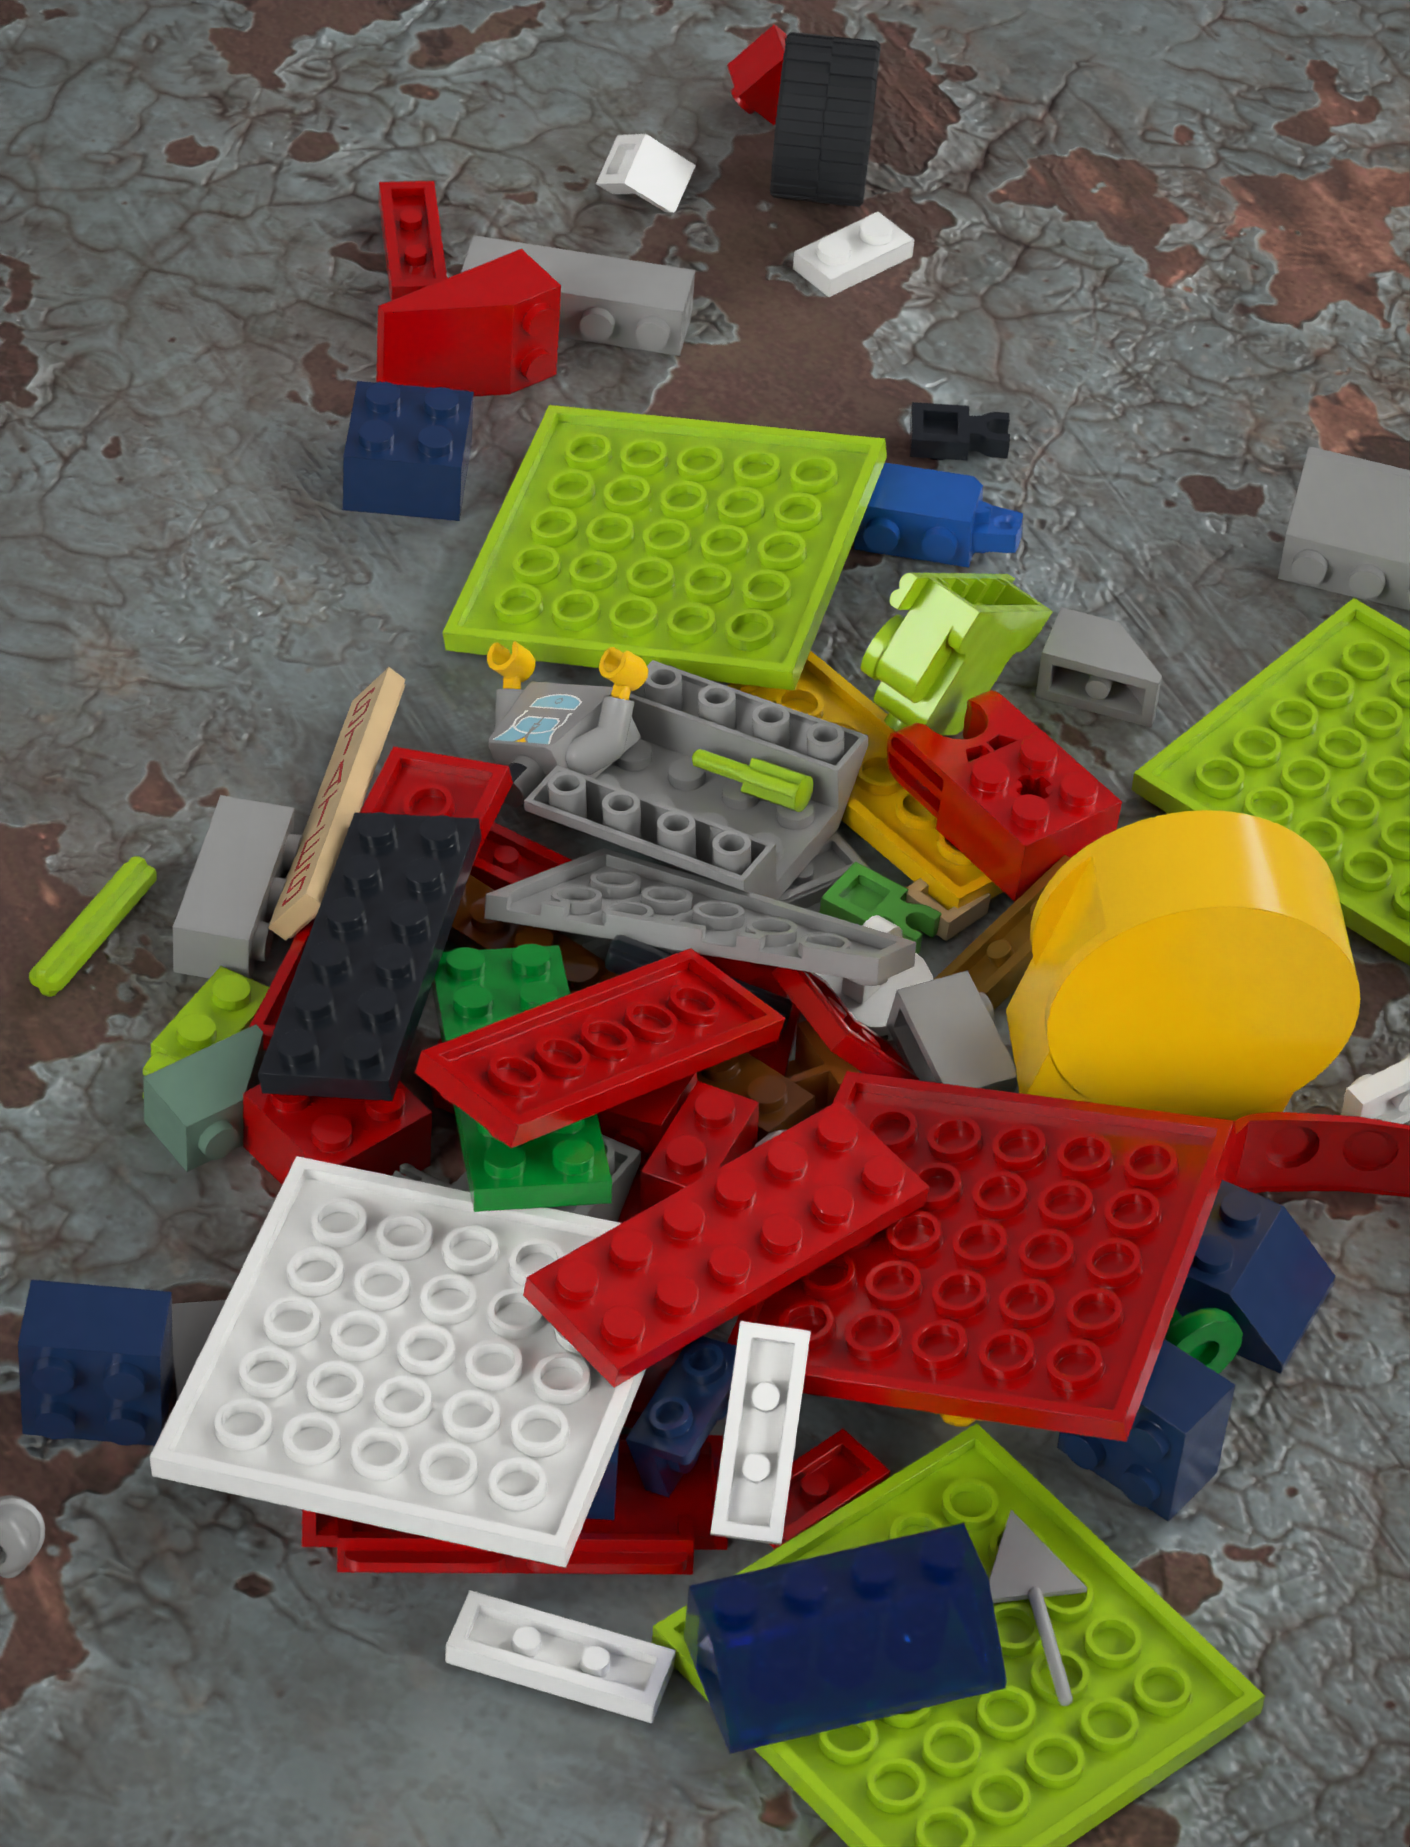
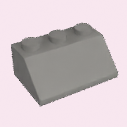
(1350, 529)

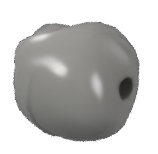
(20, 1534)

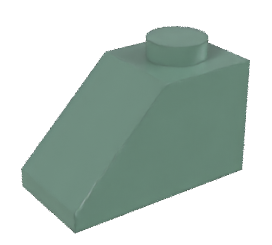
(199, 1099)

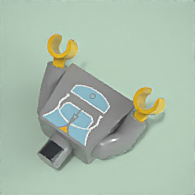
(558, 722)

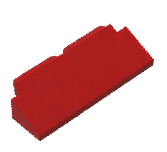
(645, 1538)

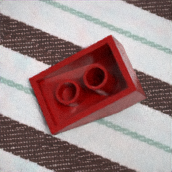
(475, 330)

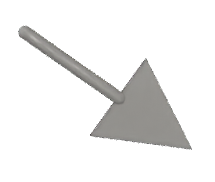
(1032, 1571)

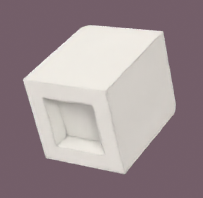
(646, 169)

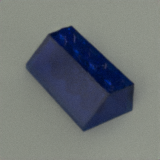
(845, 1637)

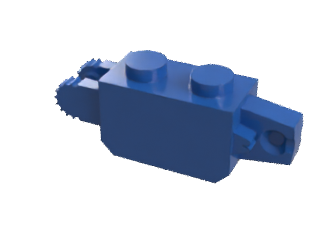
(934, 518)

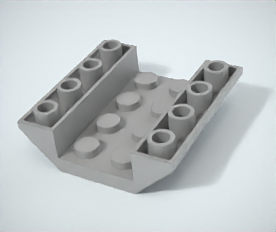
(700, 819)

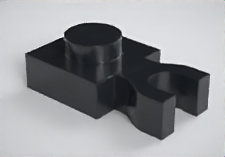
(950, 432)

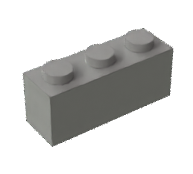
(235, 888)

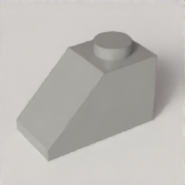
(1098, 669)

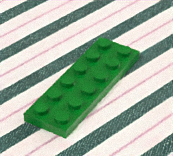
(549, 1171)

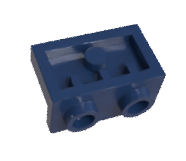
(682, 1414)

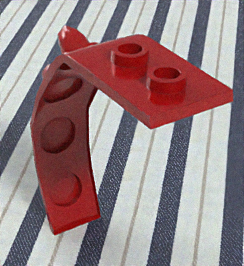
(1320, 1154)

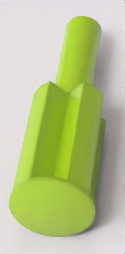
(761, 779)

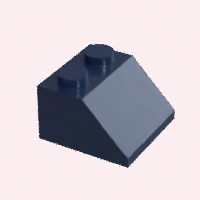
(1259, 1272)

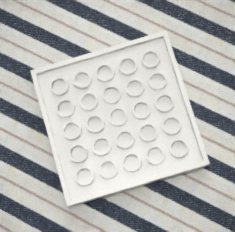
(399, 1371)

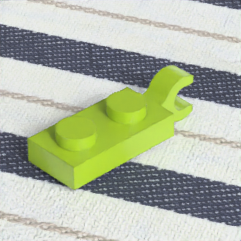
(213, 1014)

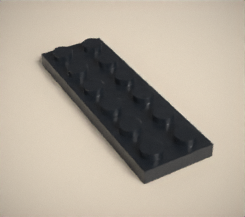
(371, 957)

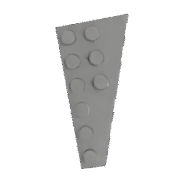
(679, 911)

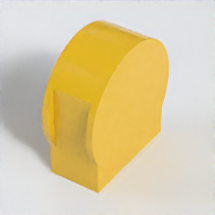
(1186, 970)

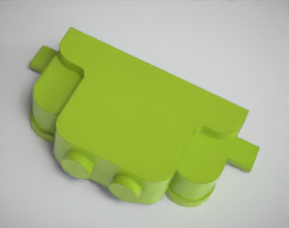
(948, 645)

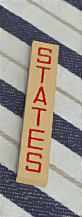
(336, 802)

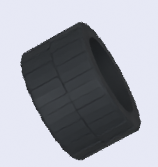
(824, 119)

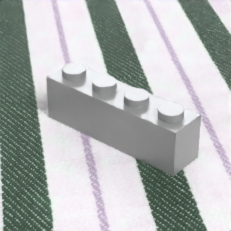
(608, 296)

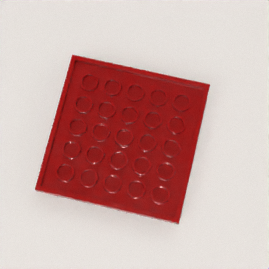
(1028, 1273)

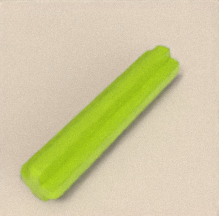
(92, 926)

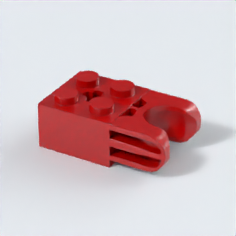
(1003, 792)

